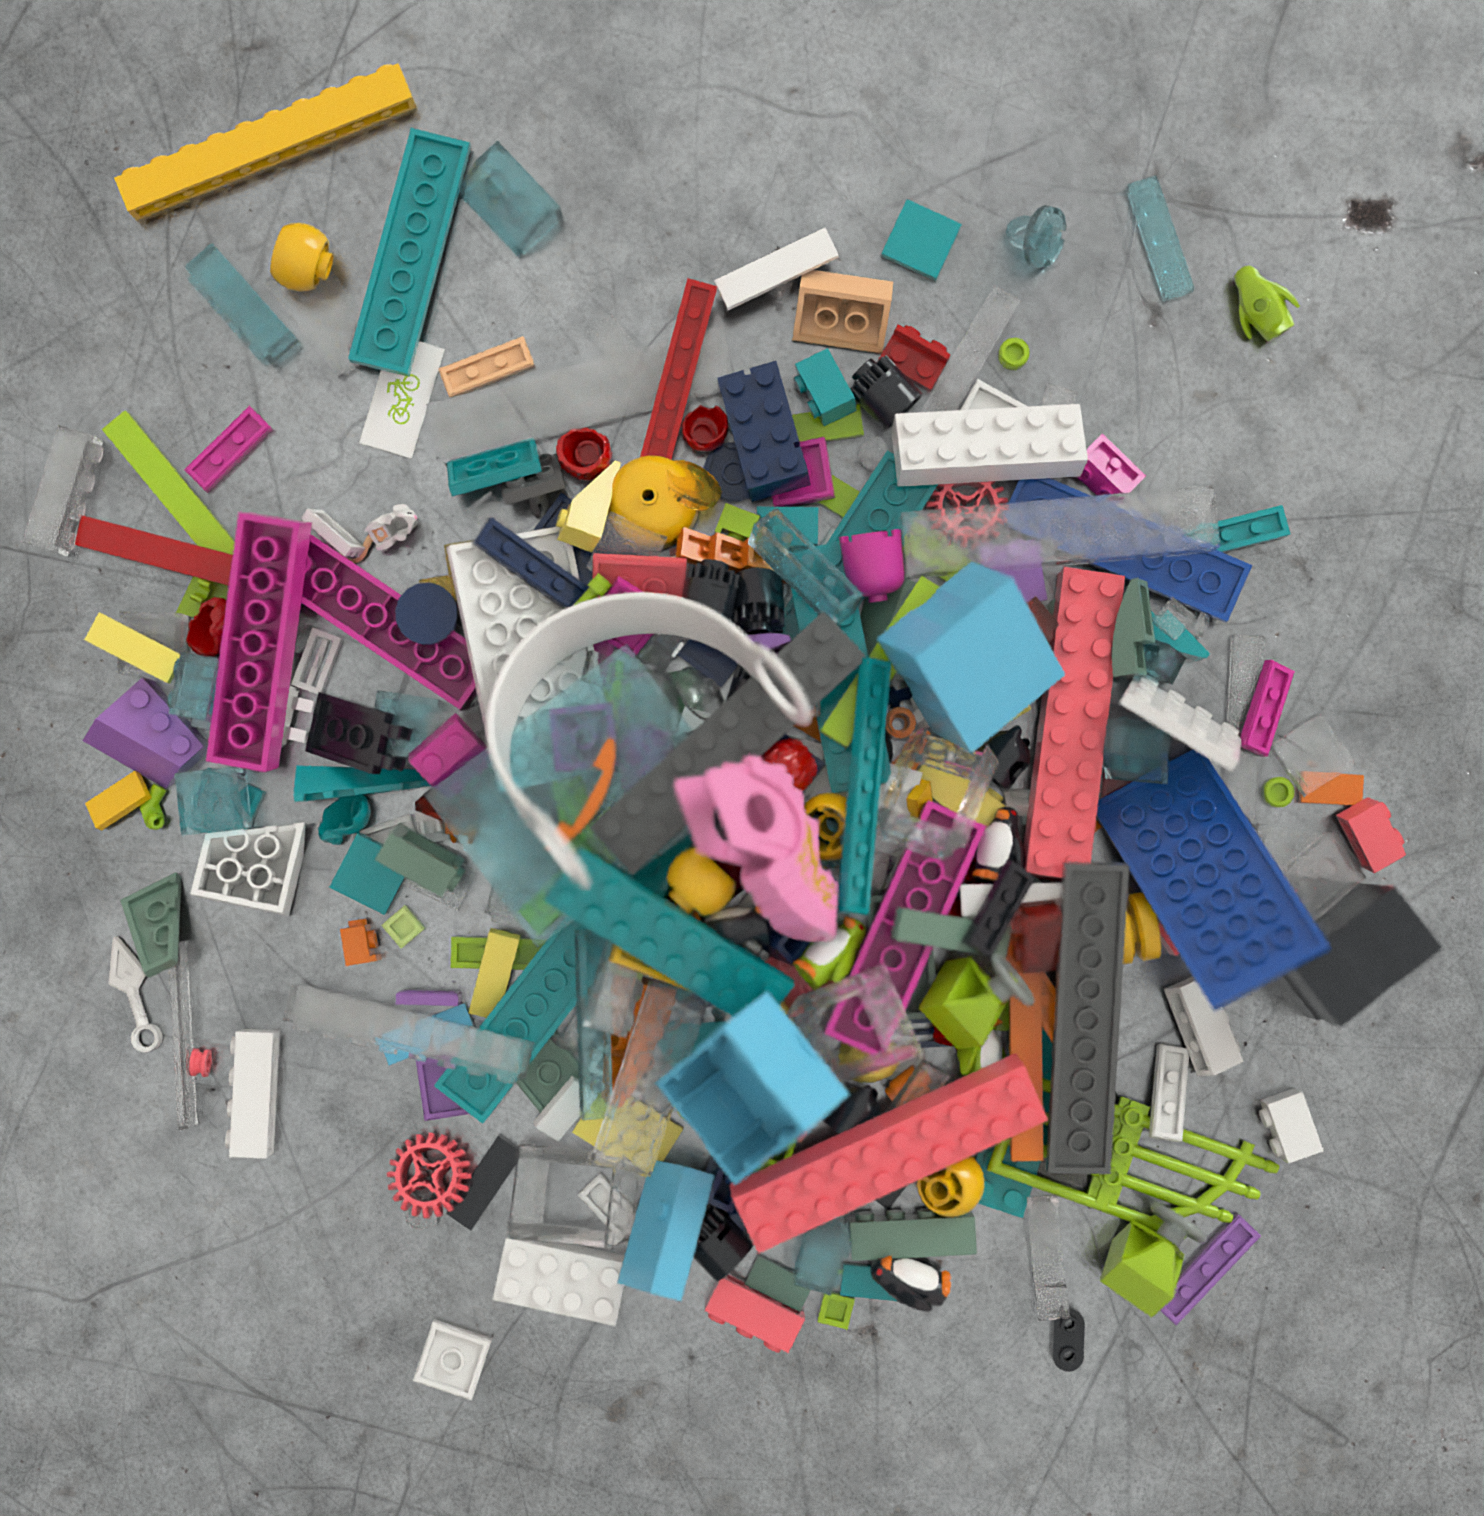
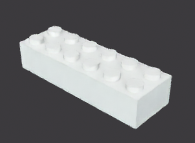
(988, 445)

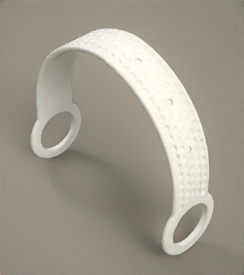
(593, 623)

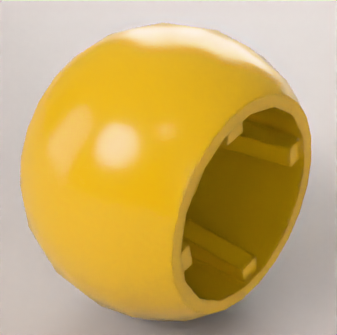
(301, 257)
(833, 806)
(699, 883)
(964, 1187)

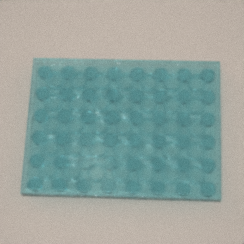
(556, 773)

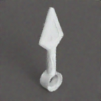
(127, 977)

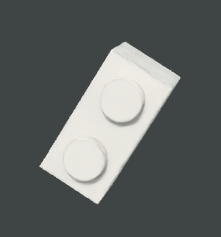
(1290, 1126)

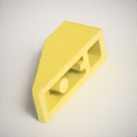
(586, 515)

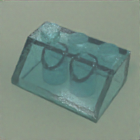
(509, 200)

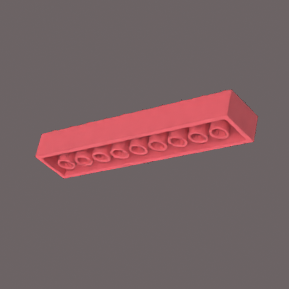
(1073, 724)
(887, 1152)

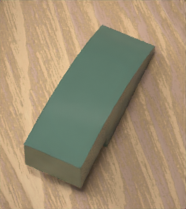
(1132, 631)

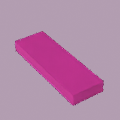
(228, 449)
(1266, 708)

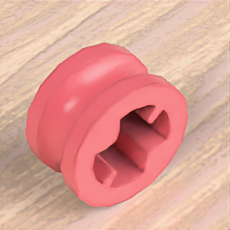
(200, 1062)

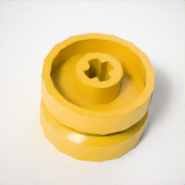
(1141, 930)

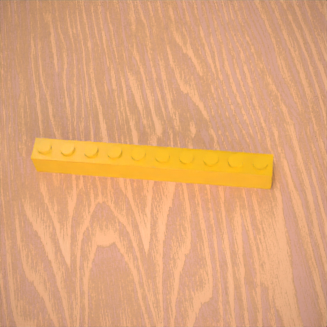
(265, 141)

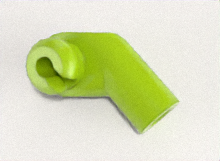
(151, 809)

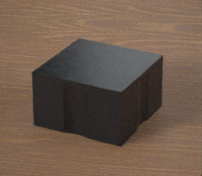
(1373, 947)

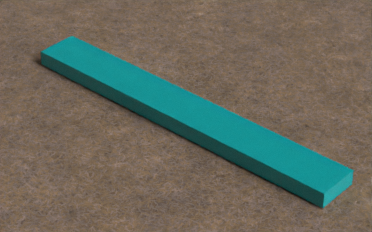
(864, 786)

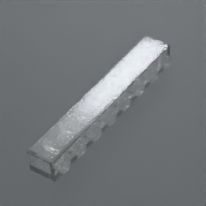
(408, 1032)

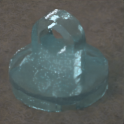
(1042, 235)

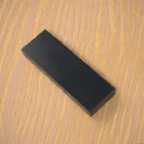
(998, 909)
(485, 1182)

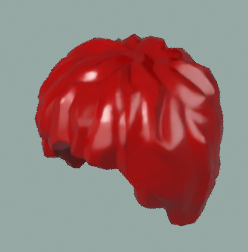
(584, 453)
(207, 628)
(795, 758)

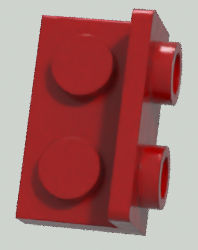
(916, 357)

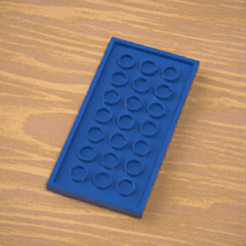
(1210, 880)

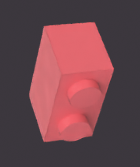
(1372, 834)

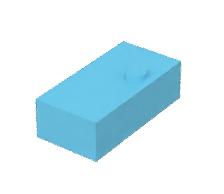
(666, 1230)

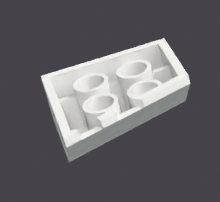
(251, 867)

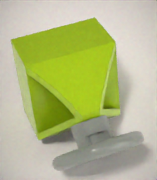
(968, 1002)
(1146, 1263)

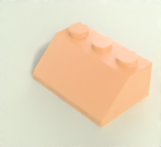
(843, 311)

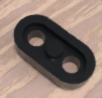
(1068, 1340)

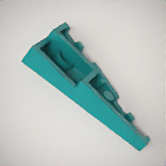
(334, 782)

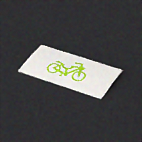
(401, 404)

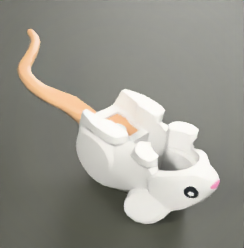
(388, 529)

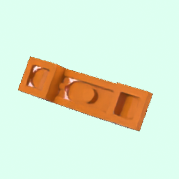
(605, 761)

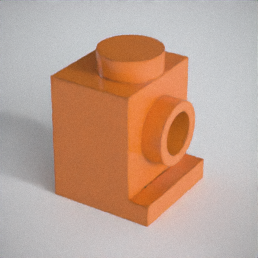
(359, 943)

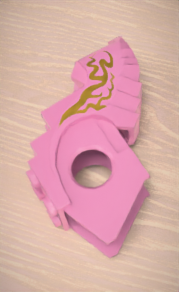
(772, 843)

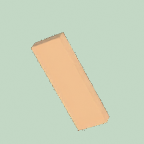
(486, 367)

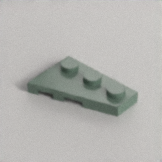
(154, 923)

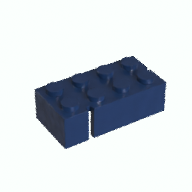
(764, 431)

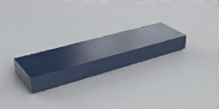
(529, 564)

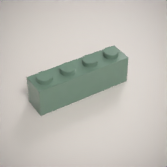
(911, 1235)

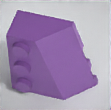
(146, 736)

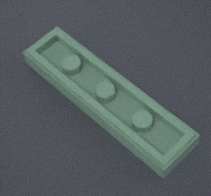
(937, 930)

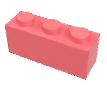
(754, 1313)

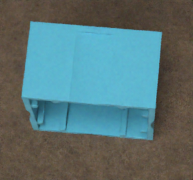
(972, 656)
(752, 1088)

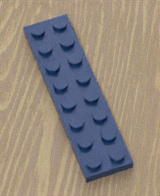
(1199, 581)

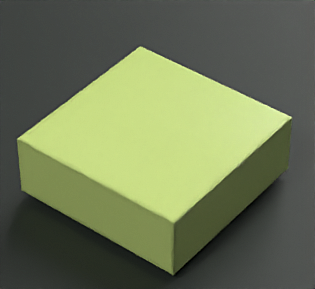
(403, 926)

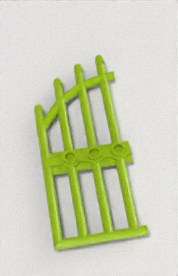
(1106, 1188)

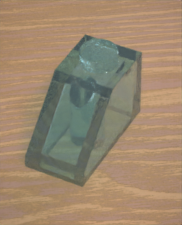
(1163, 661)

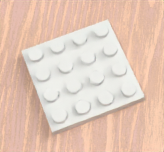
(1182, 721)

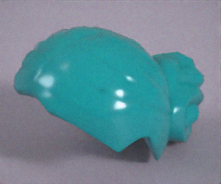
(343, 818)

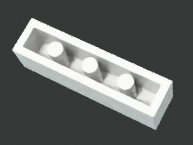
(253, 1093)

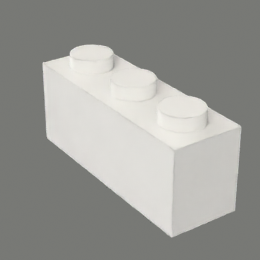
(1203, 1030)

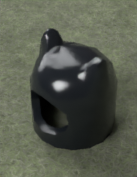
(1012, 756)
(854, 1109)

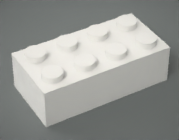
(561, 1279)

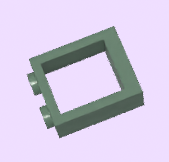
(421, 860)

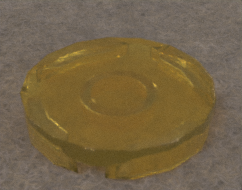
(695, 490)

